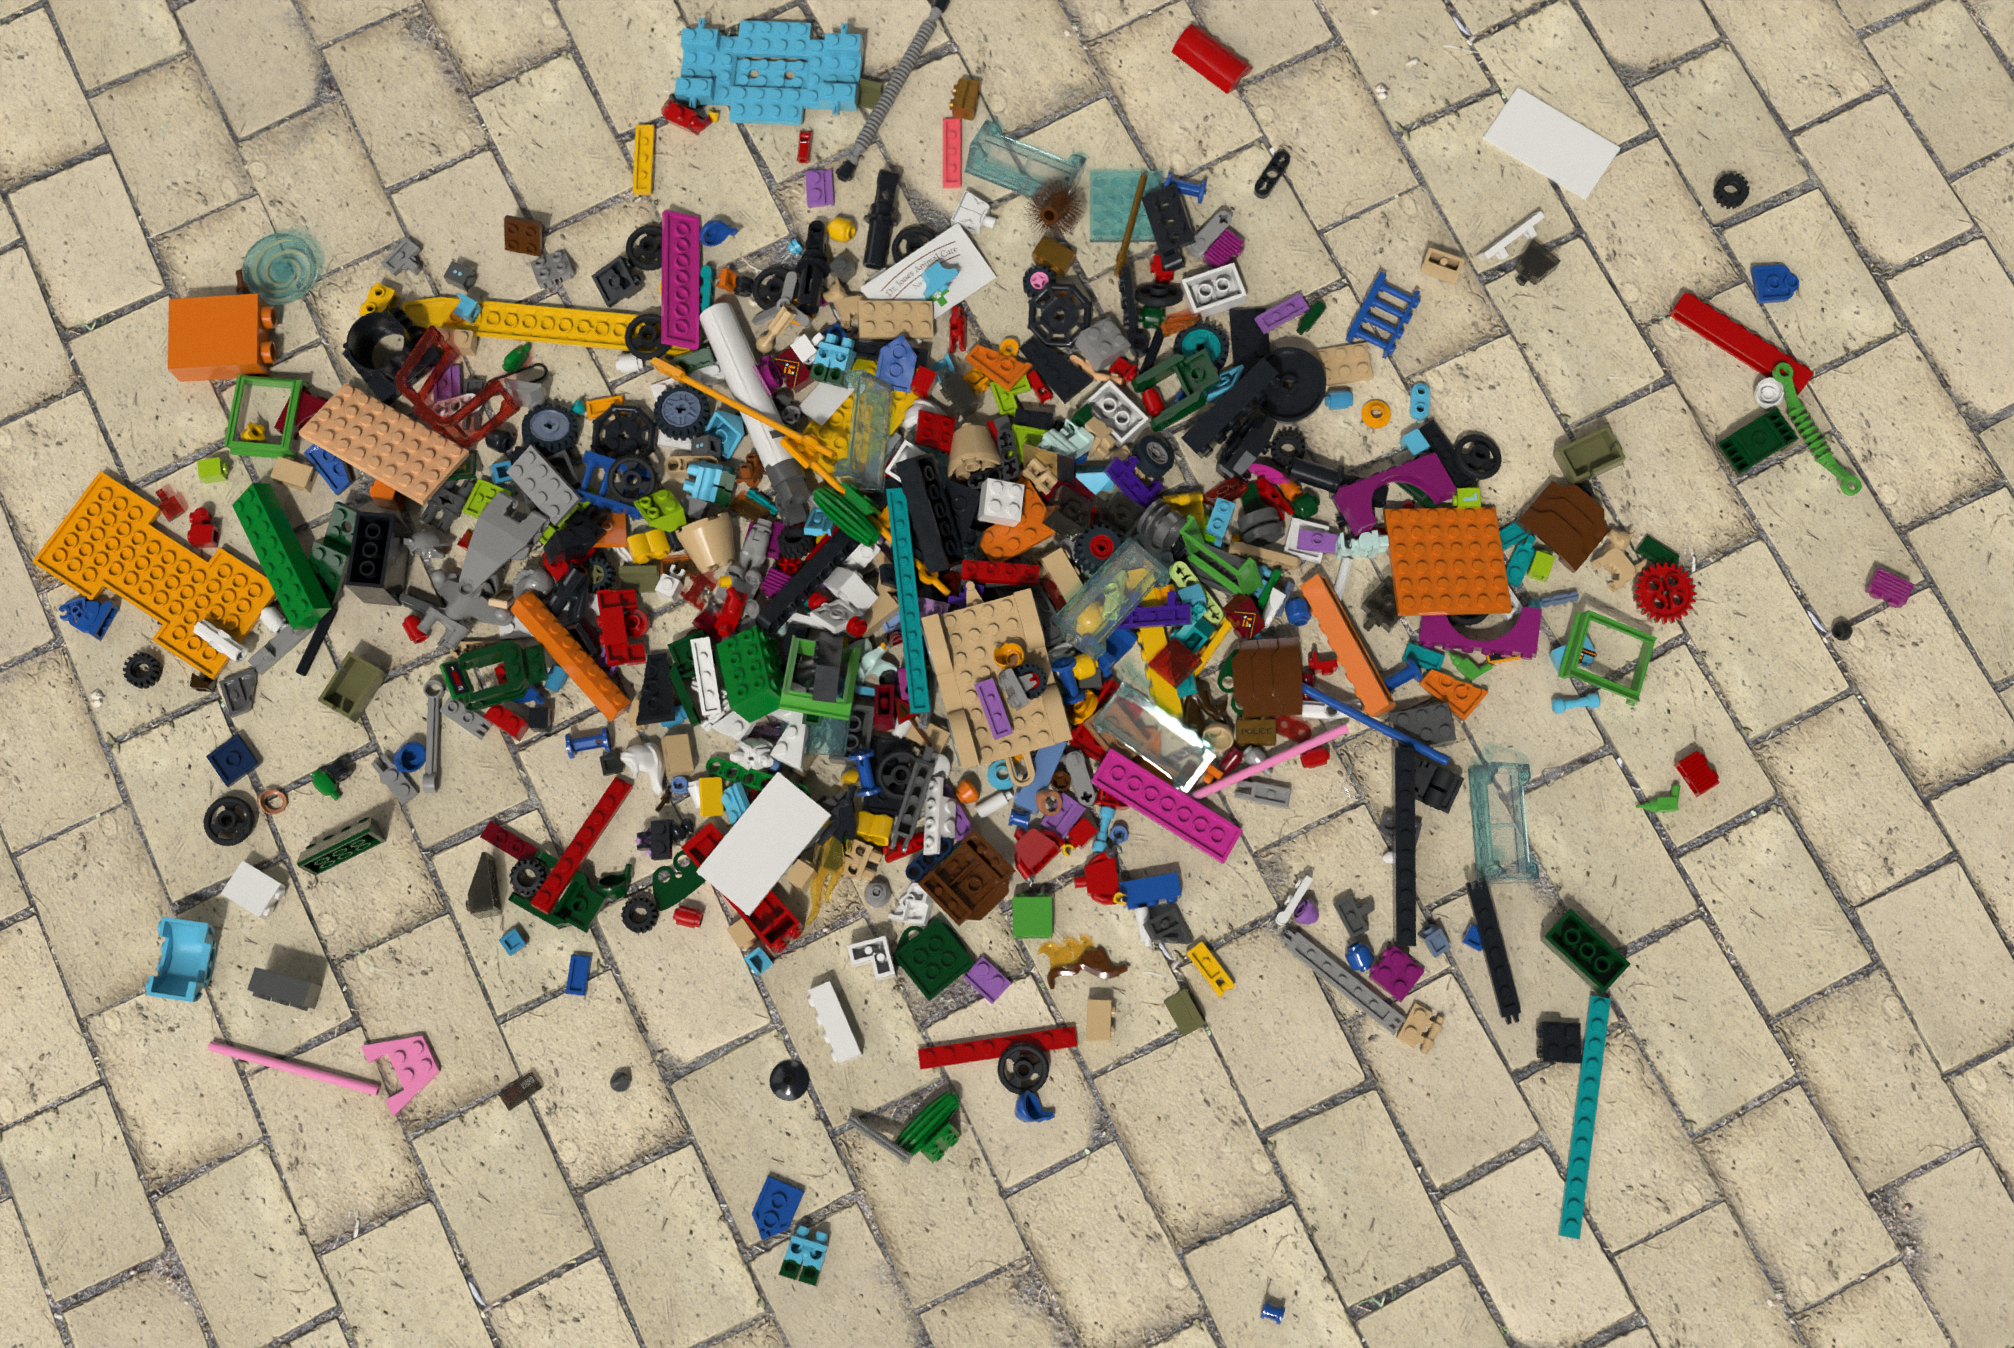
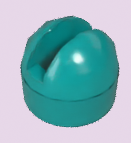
(578, 407)

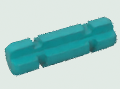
(752, 494)

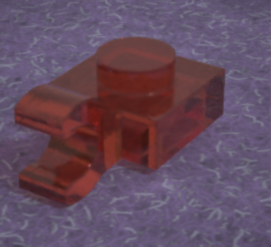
(170, 506)

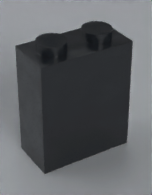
(569, 544)

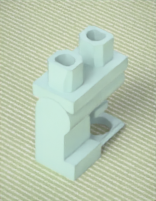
(1067, 441)
(1366, 545)

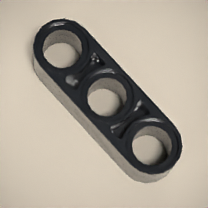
(800, 632)

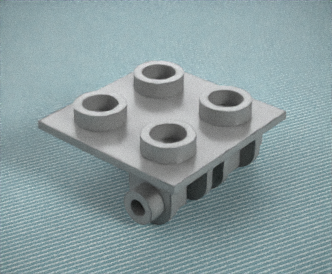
(551, 268)

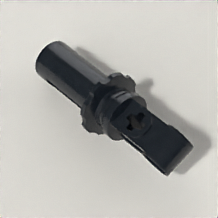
(880, 220)
(812, 266)
(1330, 479)

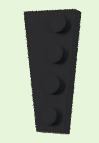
(1059, 374)
(929, 591)
(656, 696)

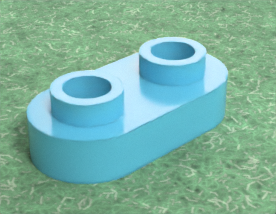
(1419, 400)

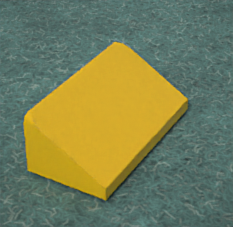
(711, 796)

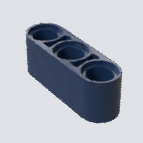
(924, 868)

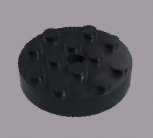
(1308, 387)

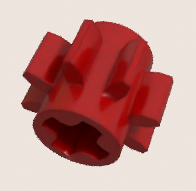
(790, 566)

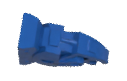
(91, 616)

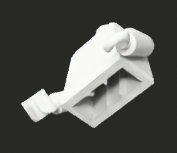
(862, 556)

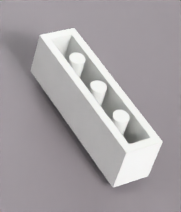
(834, 1022)

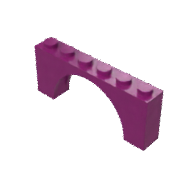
(1424, 473)
(1519, 641)

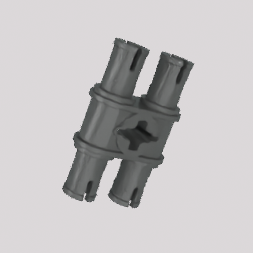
(450, 511)

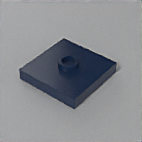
(233, 760)

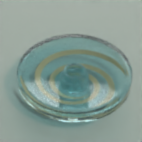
(280, 268)

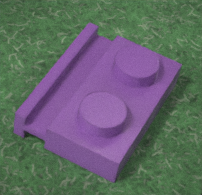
(819, 188)
(449, 384)
(1066, 818)
(987, 980)

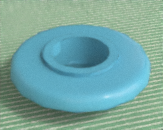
(993, 779)

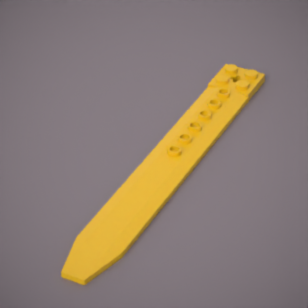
(533, 323)

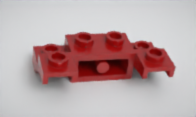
(614, 635)

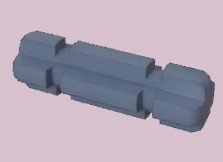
(1287, 587)
(1560, 598)

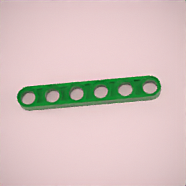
(756, 784)

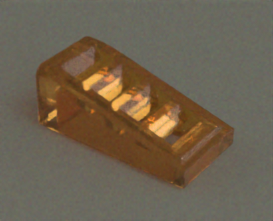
(1178, 323)

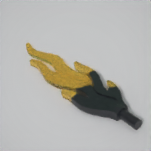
(831, 842)

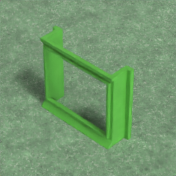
(262, 449)
(1247, 575)
(1574, 648)
(802, 701)

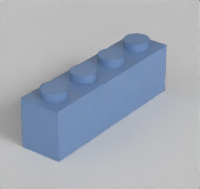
(1045, 766)

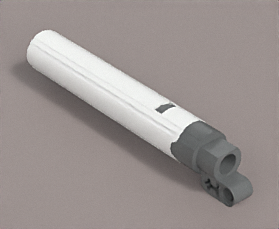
(746, 387)

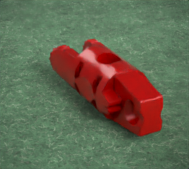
(957, 330)
(1273, 497)
(914, 845)

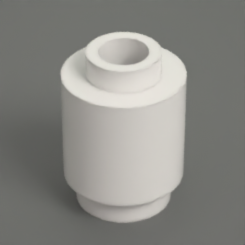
(628, 363)
(273, 619)
(902, 729)

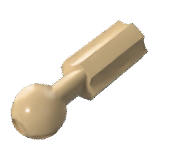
(776, 327)

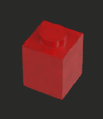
(923, 382)
(1082, 833)

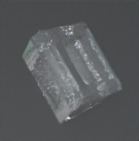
(1551, 774)

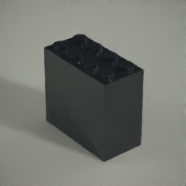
(378, 558)

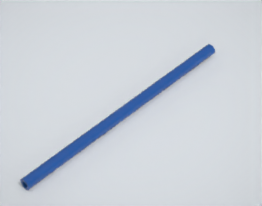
(1375, 724)

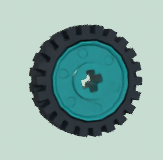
(1200, 337)

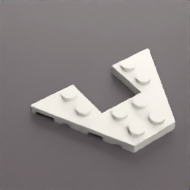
(791, 745)

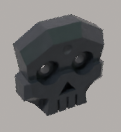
(1244, 447)

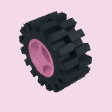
(1037, 276)

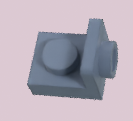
(1434, 939)

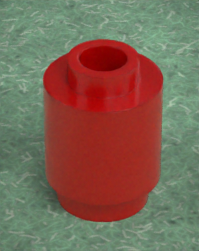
(1153, 402)
(410, 626)
(1314, 757)
(688, 917)

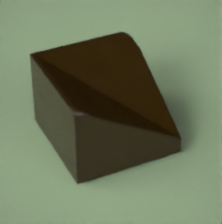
(202, 684)

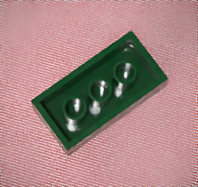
(1585, 952)

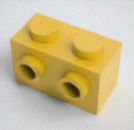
(379, 299)

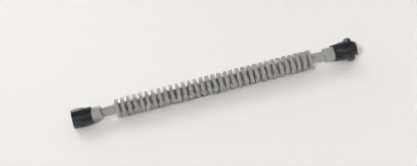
(891, 90)

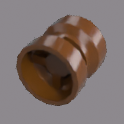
(1060, 782)

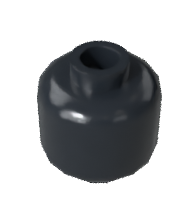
(499, 440)

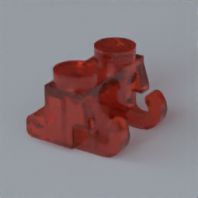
(695, 591)

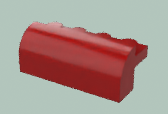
(1211, 58)

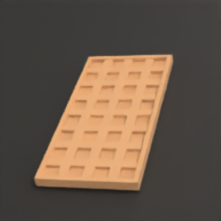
(384, 443)

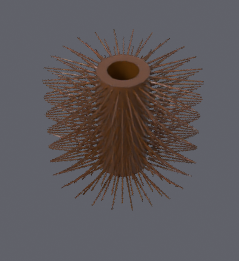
(1056, 207)

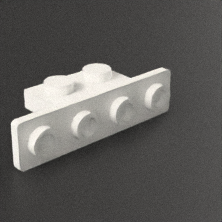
(939, 816)

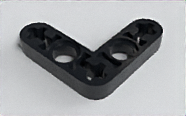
(1004, 470)

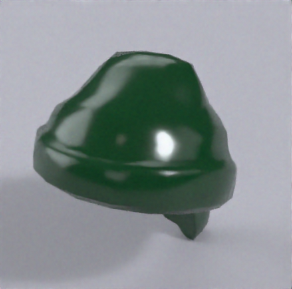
(615, 885)

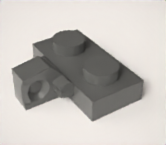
(1353, 915)

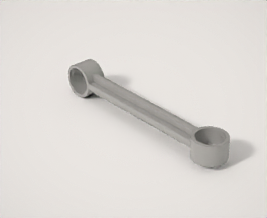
(430, 778)

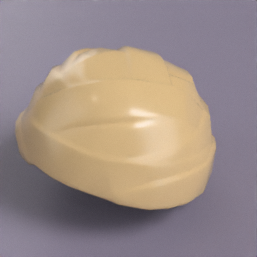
(1219, 736)

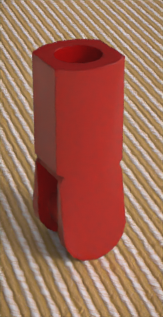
(804, 147)
(1038, 385)

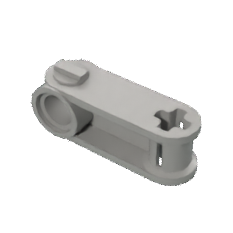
(1209, 234)
(1079, 777)

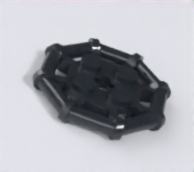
(1060, 304)
(620, 425)

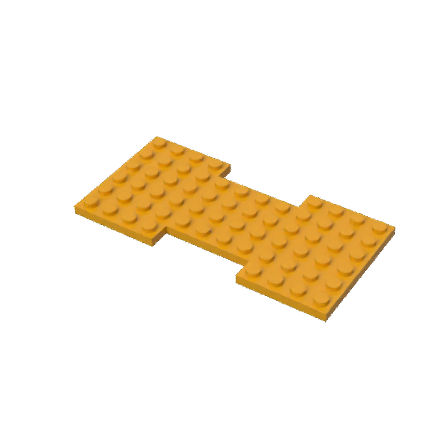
(114, 547)

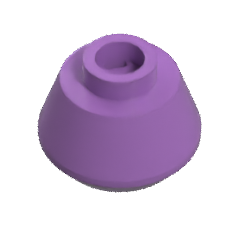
(1306, 912)

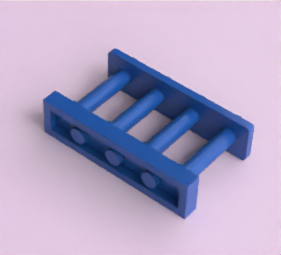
(1373, 301)
(596, 460)

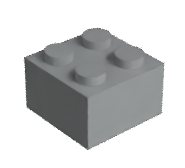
(1102, 344)

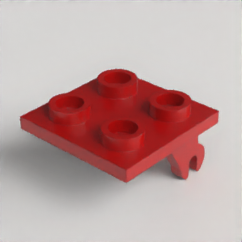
(935, 431)

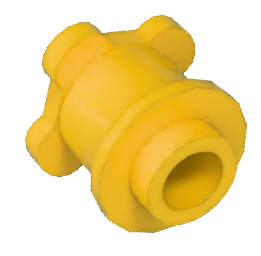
(253, 433)

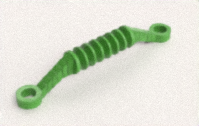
(1795, 409)

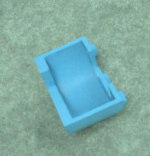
(185, 960)

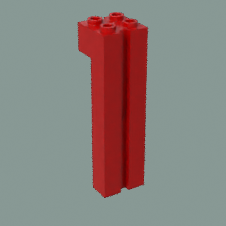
(771, 918)

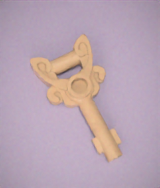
(1090, 371)

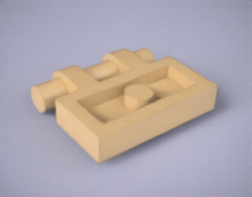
(1414, 1026)

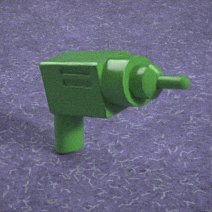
(1467, 667)
(1663, 804)

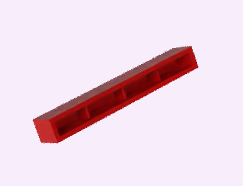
(1736, 340)

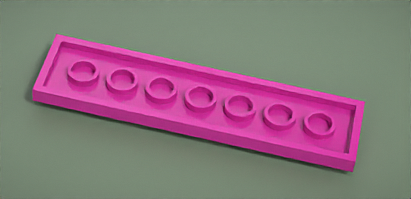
(680, 280)
(1166, 806)

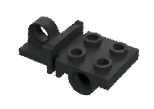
(1435, 785)

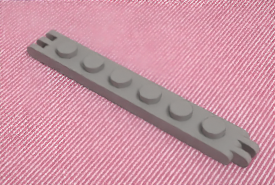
(1342, 981)

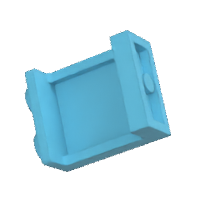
(1220, 521)

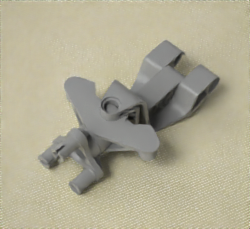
(492, 544)

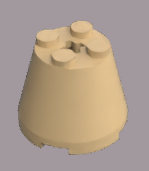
(972, 453)
(709, 542)

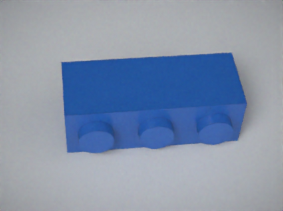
(1151, 891)

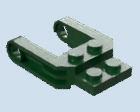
(1196, 376)
(684, 669)
(521, 670)
(577, 906)

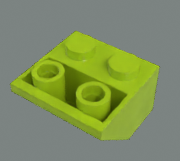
(662, 510)

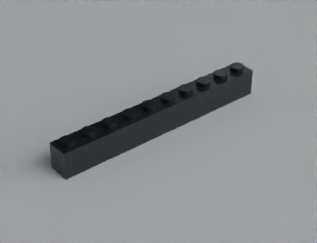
(1403, 846)

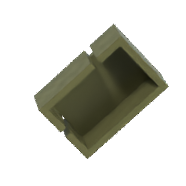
(1589, 456)
(354, 691)

